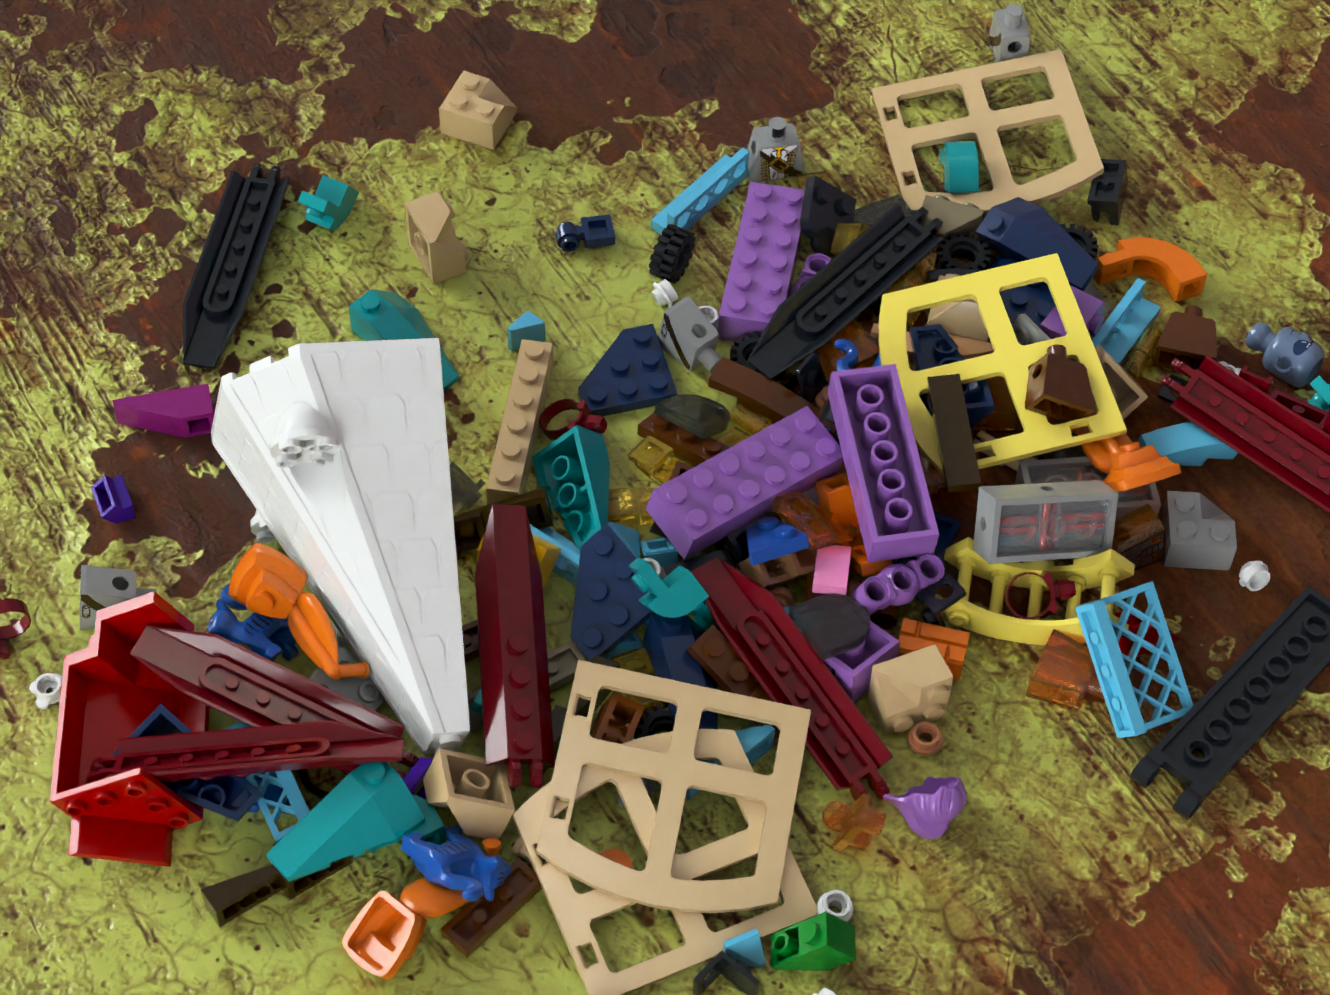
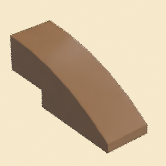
(781, 569)

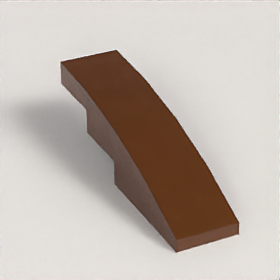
(756, 391)

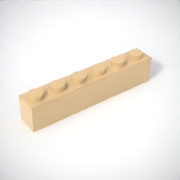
(520, 421)

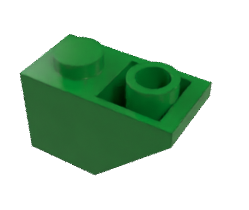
(814, 944)

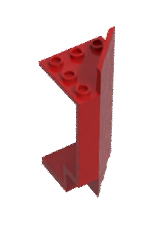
(105, 700)

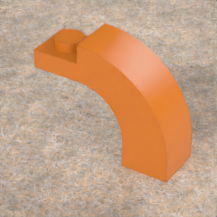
(1157, 260)
(836, 496)

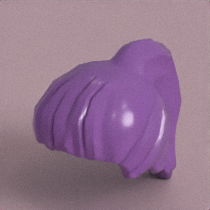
(931, 805)

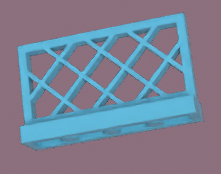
(1115, 667)

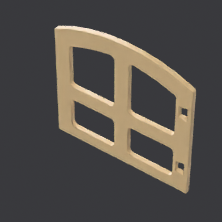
(984, 126)
(676, 772)
(577, 911)

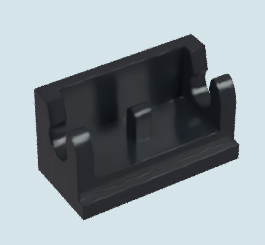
(1109, 191)

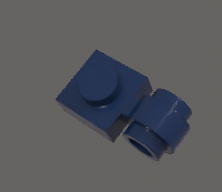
(594, 230)

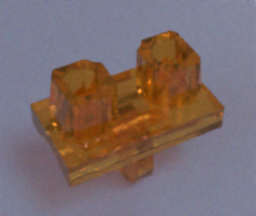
(854, 822)

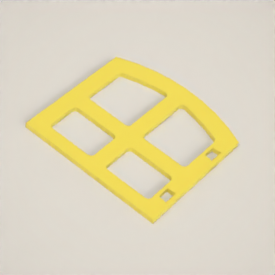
(1008, 359)

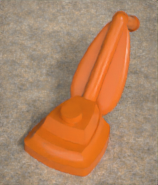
(1126, 461)
(273, 587)
(391, 927)

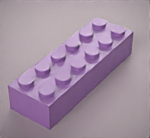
(761, 260)
(882, 463)
(744, 481)

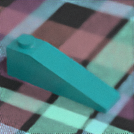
(391, 317)
(576, 480)
(358, 814)

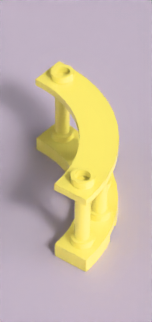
(1087, 572)

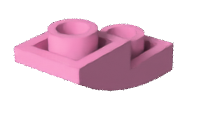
(832, 570)

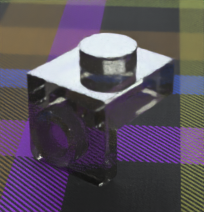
(463, 489)

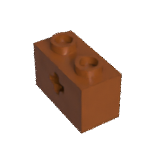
(617, 719)

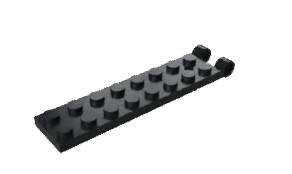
(1243, 703)

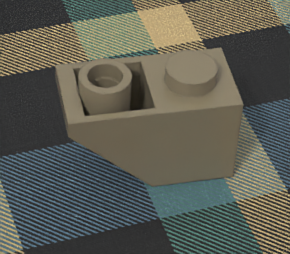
(955, 216)

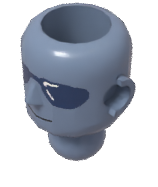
(1287, 354)

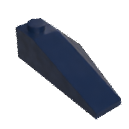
(1028, 232)
(935, 348)
(666, 647)
(222, 794)

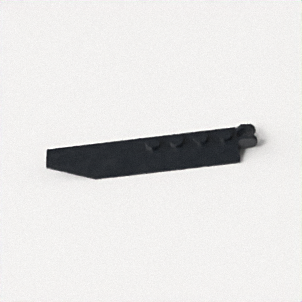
(230, 263)
(844, 289)

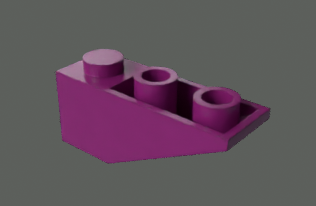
(174, 412)

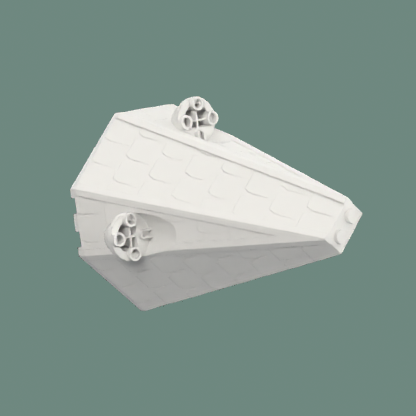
(356, 487)

